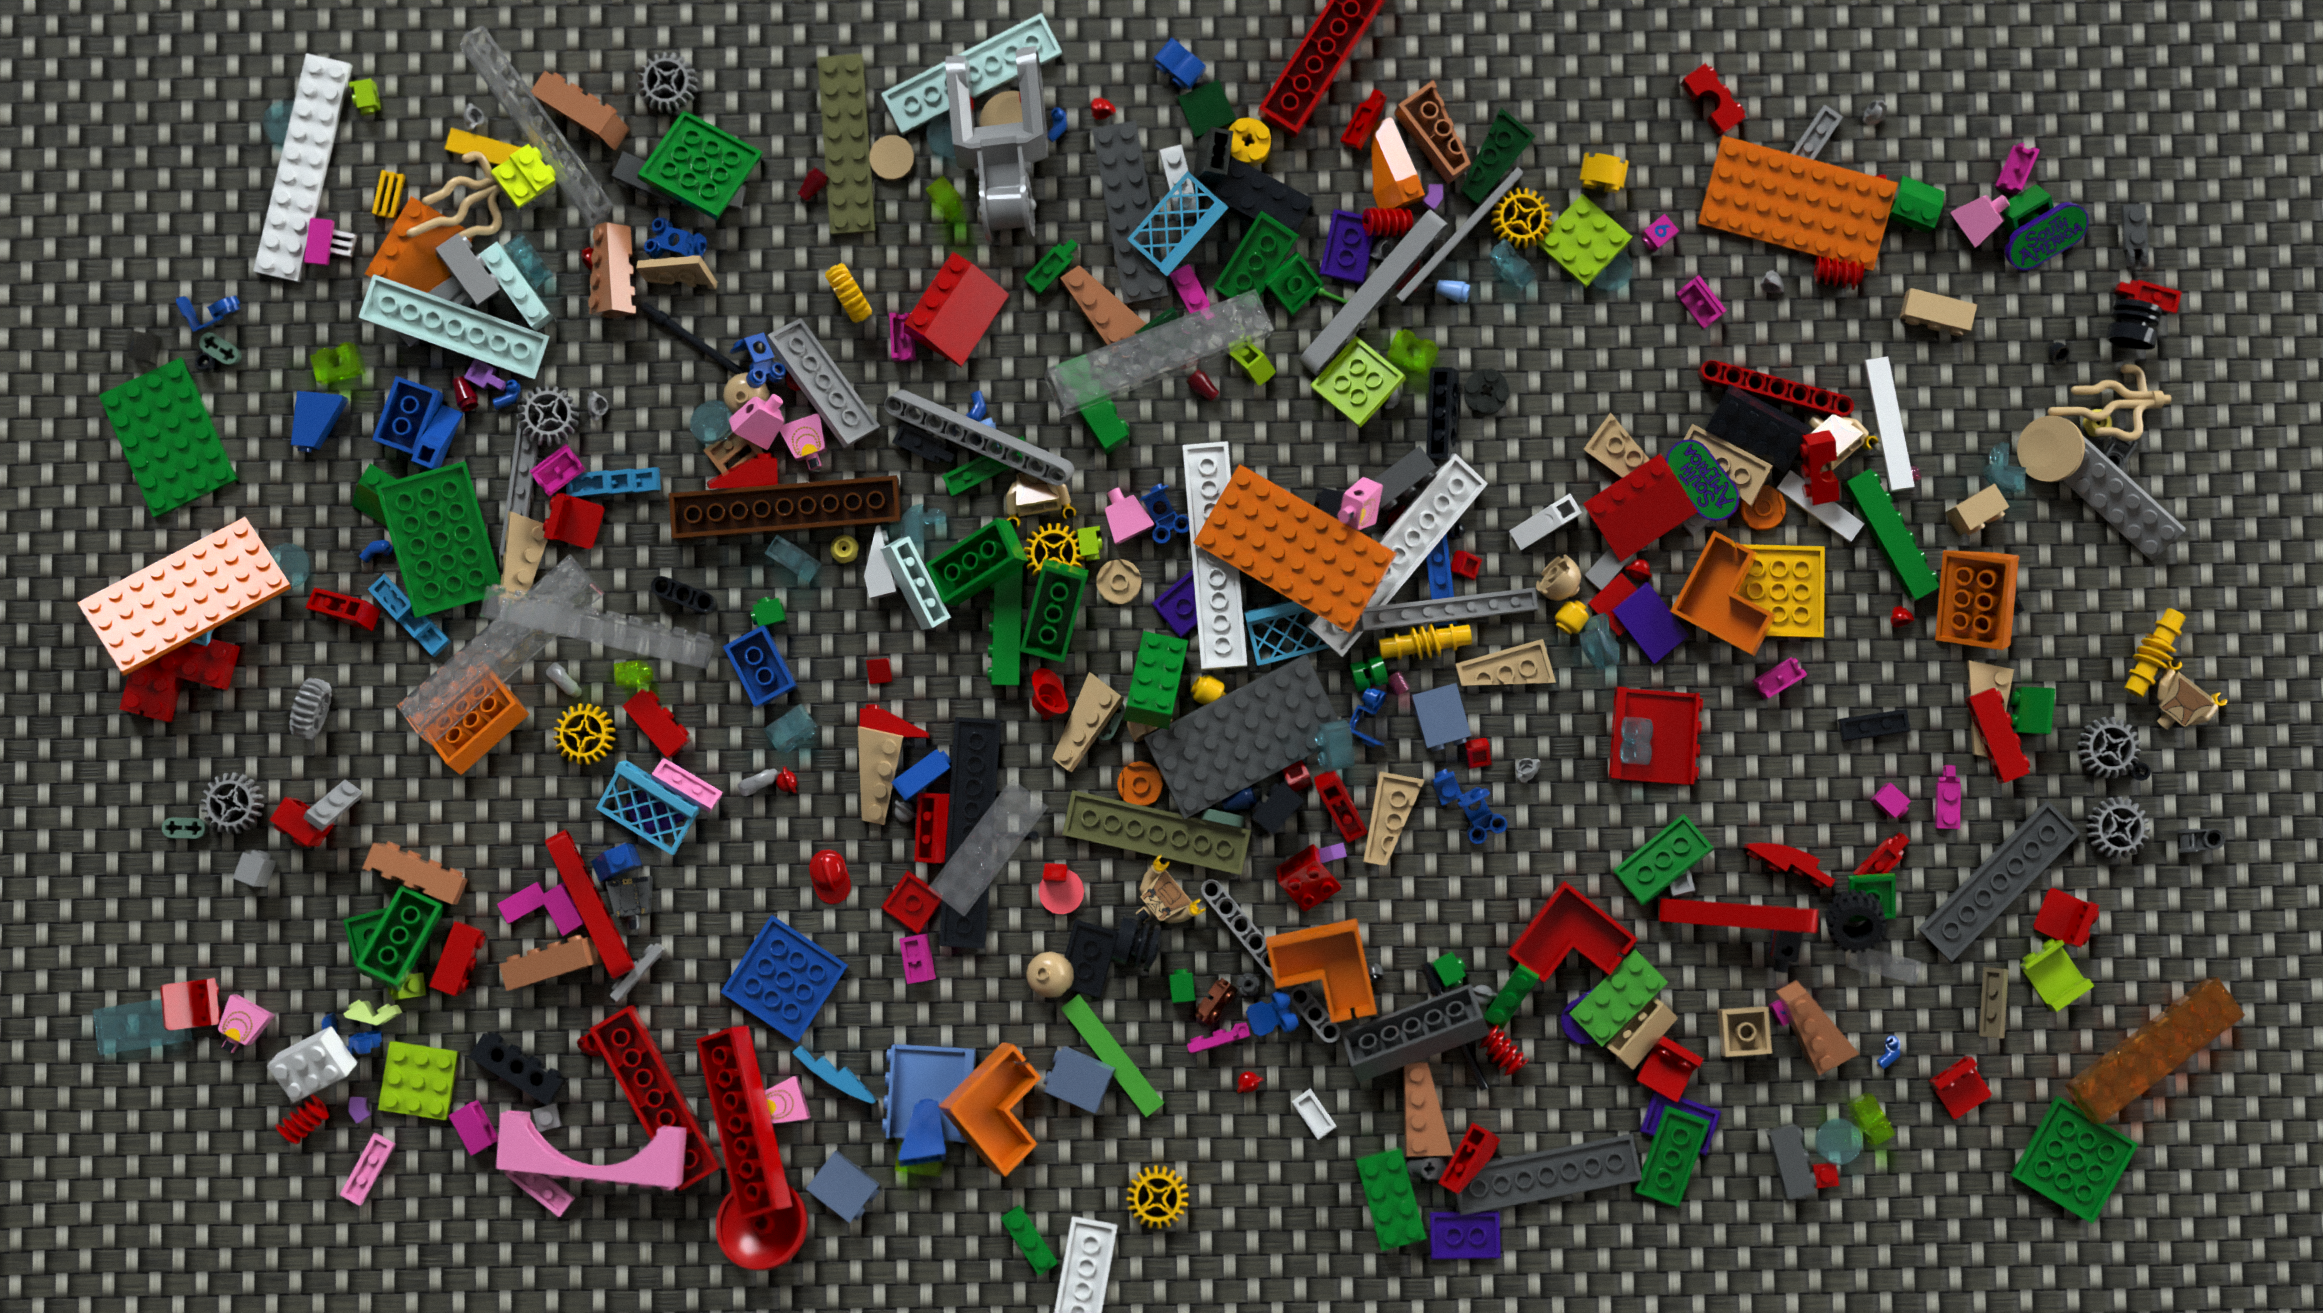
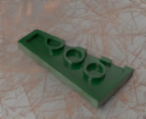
(1499, 151)

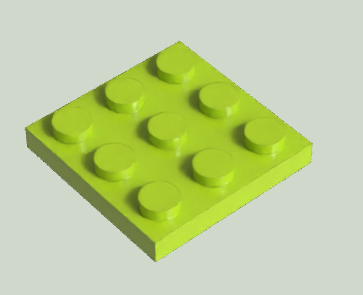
(1584, 240)
(1358, 381)
(418, 1080)

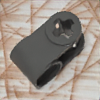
(2119, 451)
(2195, 840)
(1427, 1166)

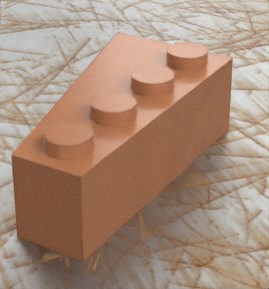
(580, 109)
(1433, 131)
(611, 272)
(1103, 311)
(416, 872)
(549, 963)
(1817, 1035)
(1423, 1120)

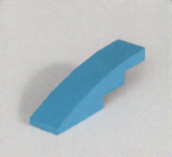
(614, 482)
(399, 606)
(842, 1079)

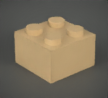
(1973, 512)
(1744, 1031)

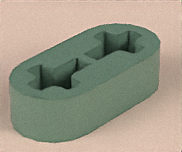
(217, 353)
(1114, 724)
(1223, 817)
(184, 833)

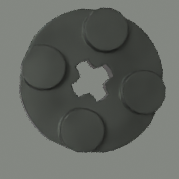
(1485, 404)

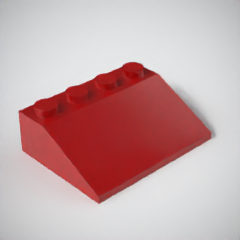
(955, 310)
(1640, 507)

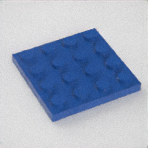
(784, 978)

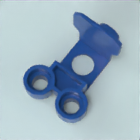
(687, 245)
(217, 310)
(762, 363)
(1166, 521)
(1373, 701)
(1482, 817)
(1265, 1016)
(360, 1041)

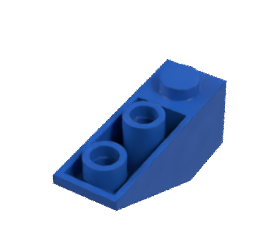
(437, 439)

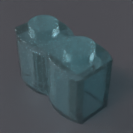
(791, 728)
(1636, 741)
(1335, 745)

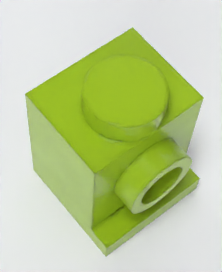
(365, 96)
(1090, 543)

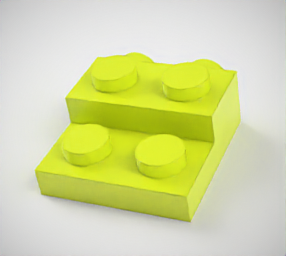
(524, 176)

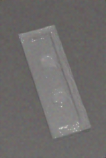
(1885, 965)

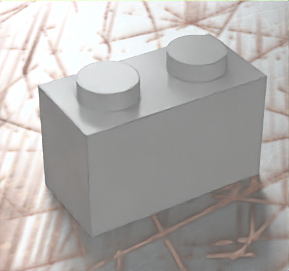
(255, 868)

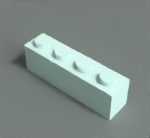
(516, 286)
(915, 583)

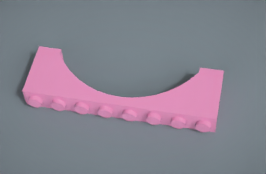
(527, 1151)

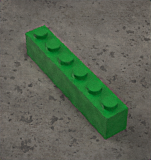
(1891, 535)
(1006, 630)

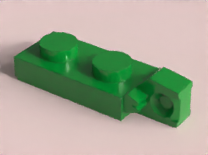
(1051, 266)

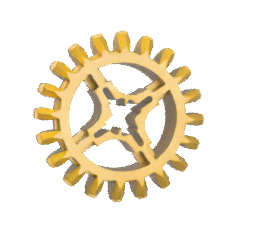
(1538, 209)
(848, 293)
(1040, 539)
(583, 744)
(1173, 1183)

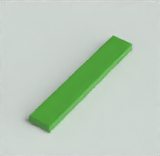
(1113, 1055)

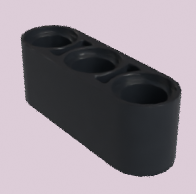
(674, 589)

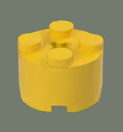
(1260, 137)
(1604, 172)

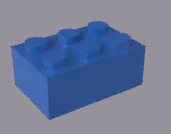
(407, 415)
(760, 666)

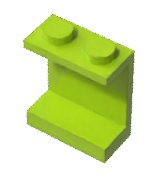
(2054, 975)

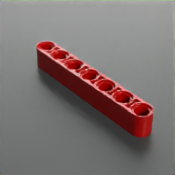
(1786, 386)
(589, 904)
(1738, 915)

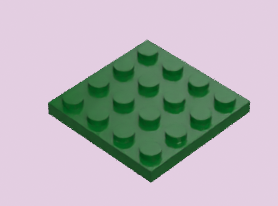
(699, 165)
(2074, 1160)

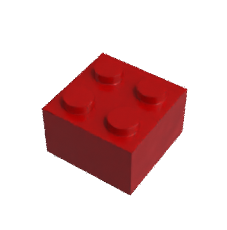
(290, 820)

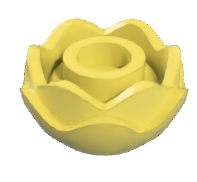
(2091, 426)
(851, 548)

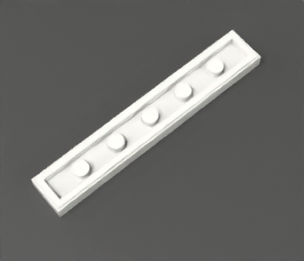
(1889, 424)

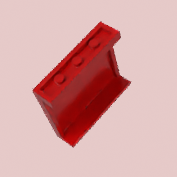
(1673, 737)

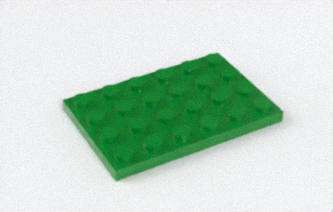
(168, 437)
(439, 538)

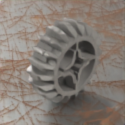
(673, 76)
(539, 431)
(310, 708)
(2114, 755)
(237, 796)
(2112, 821)

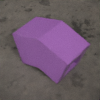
(1434, 196)
(1332, 852)
(358, 1109)

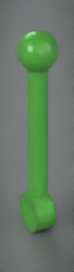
(1321, 292)

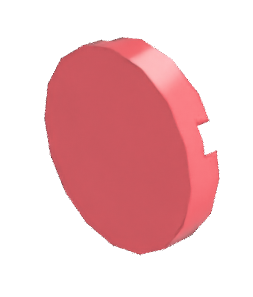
(1062, 896)

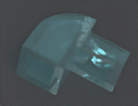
(528, 260)
(1511, 266)
(2005, 477)
(914, 522)
(793, 558)
(1597, 644)

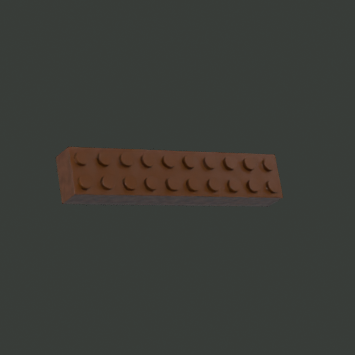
(785, 508)

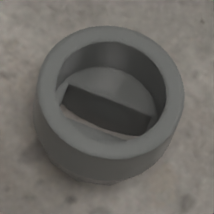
(1375, 972)

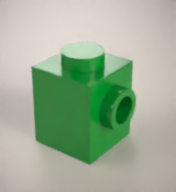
(768, 612)
(1449, 969)

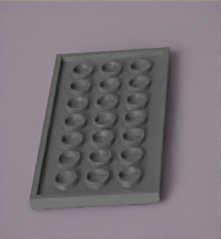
(1241, 736)

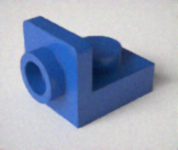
(1446, 786)

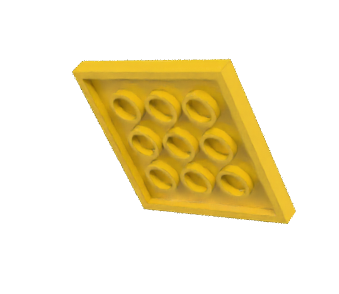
(1789, 585)

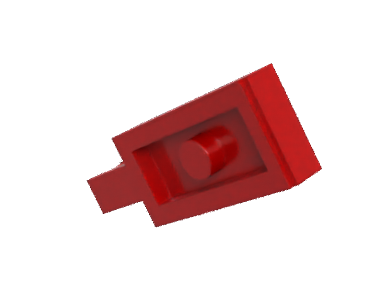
(1363, 120)
(2159, 295)
(1884, 856)

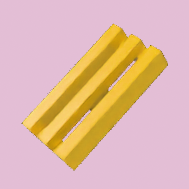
(379, 194)

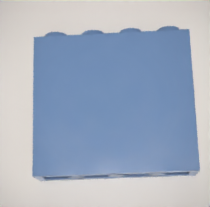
(919, 1075)

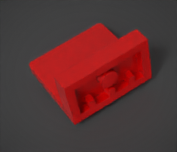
(1307, 878)
(1668, 1069)
(1960, 1087)

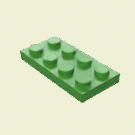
(1618, 997)

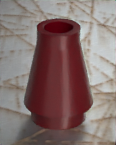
(812, 184)
(1202, 385)
(465, 396)

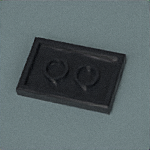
(1090, 955)

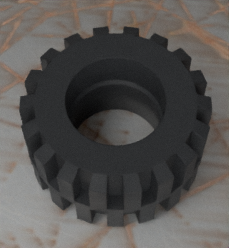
(1859, 937)

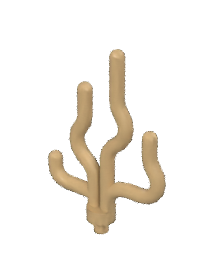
(490, 192)
(2138, 401)

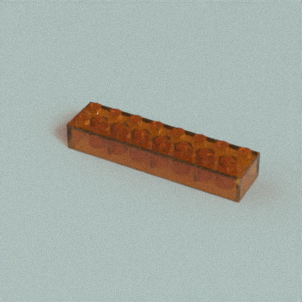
(2154, 1050)

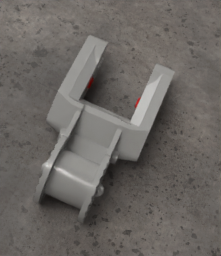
(1001, 152)

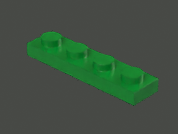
(974, 473)

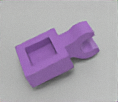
(483, 375)

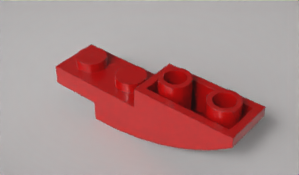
(1782, 857)

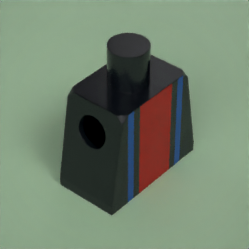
(1782, 957)

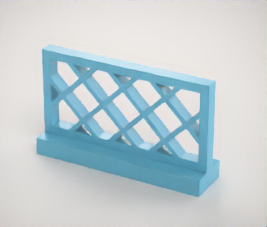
(1192, 237)
(1274, 612)
(642, 780)

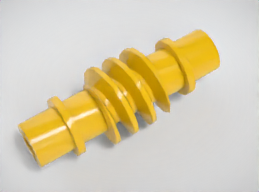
(1425, 641)
(2154, 651)

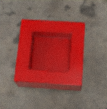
(1825, 1175)

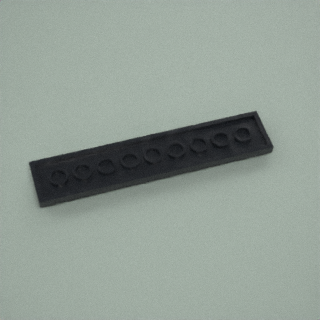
(971, 795)

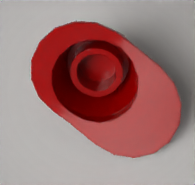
(1049, 694)
(829, 876)

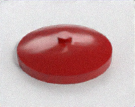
(765, 1240)

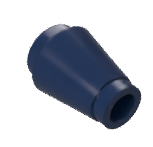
(1241, 800)

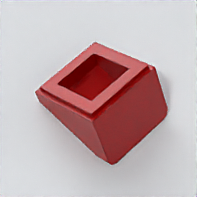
(1465, 564)
(879, 670)
(1478, 753)
(1297, 776)
(1055, 872)

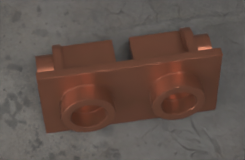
(1223, 994)

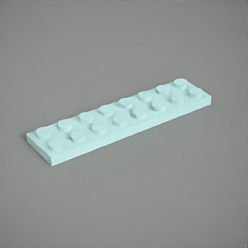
(990, 64)
(454, 326)

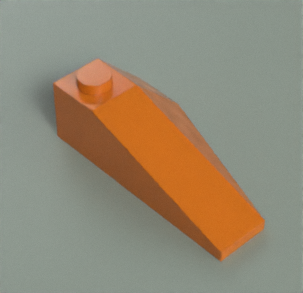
(1392, 169)

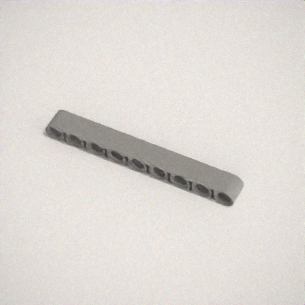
(1373, 292)
(989, 436)
(1259, 954)

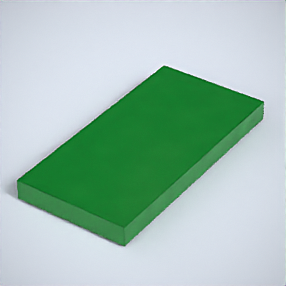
(1256, 257)
(1663, 859)
(1672, 1156)

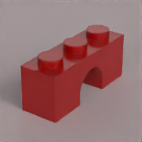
(1705, 83)
(1817, 451)

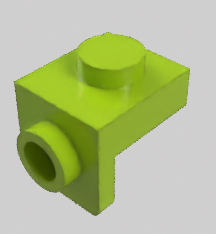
(412, 987)

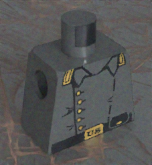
(631, 898)

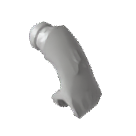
(561, 678)
(752, 784)

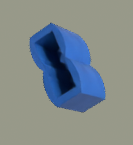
(1180, 64)

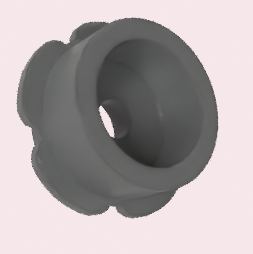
(1242, 981)

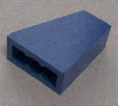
(315, 418)
(922, 774)
(616, 862)
(923, 1136)

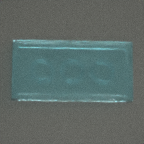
(134, 1027)

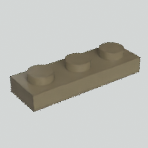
(1993, 1002)

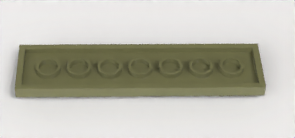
(846, 144)
(1156, 832)

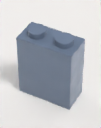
(1441, 717)
(1078, 1079)
(844, 1187)

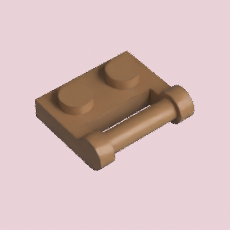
(724, 451)

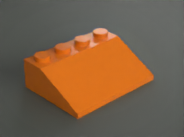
(413, 259)
(1977, 598)
(481, 729)

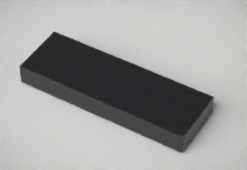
(1874, 725)

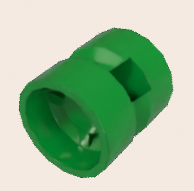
(1377, 673)

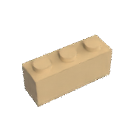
(1938, 312)
(1641, 1032)

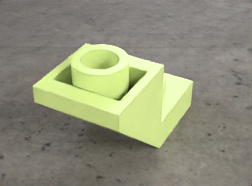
(364, 1012)

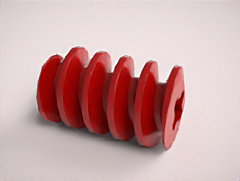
(1387, 221)
(1838, 272)
(1502, 1051)
(304, 1121)

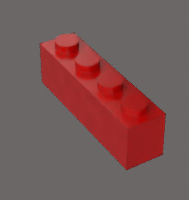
(1997, 735)

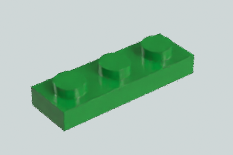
(1511, 996)
(1029, 1240)

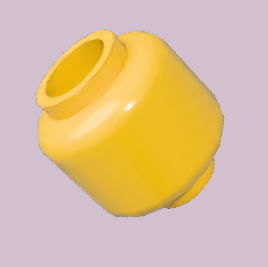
(1571, 617)
(1207, 689)

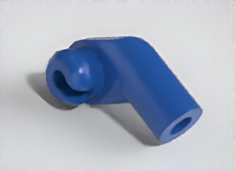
(1059, 124)
(510, 397)
(979, 408)
(375, 547)
(1892, 1052)

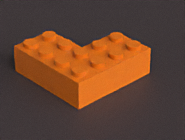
(1712, 598)
(1330, 954)
(983, 1106)

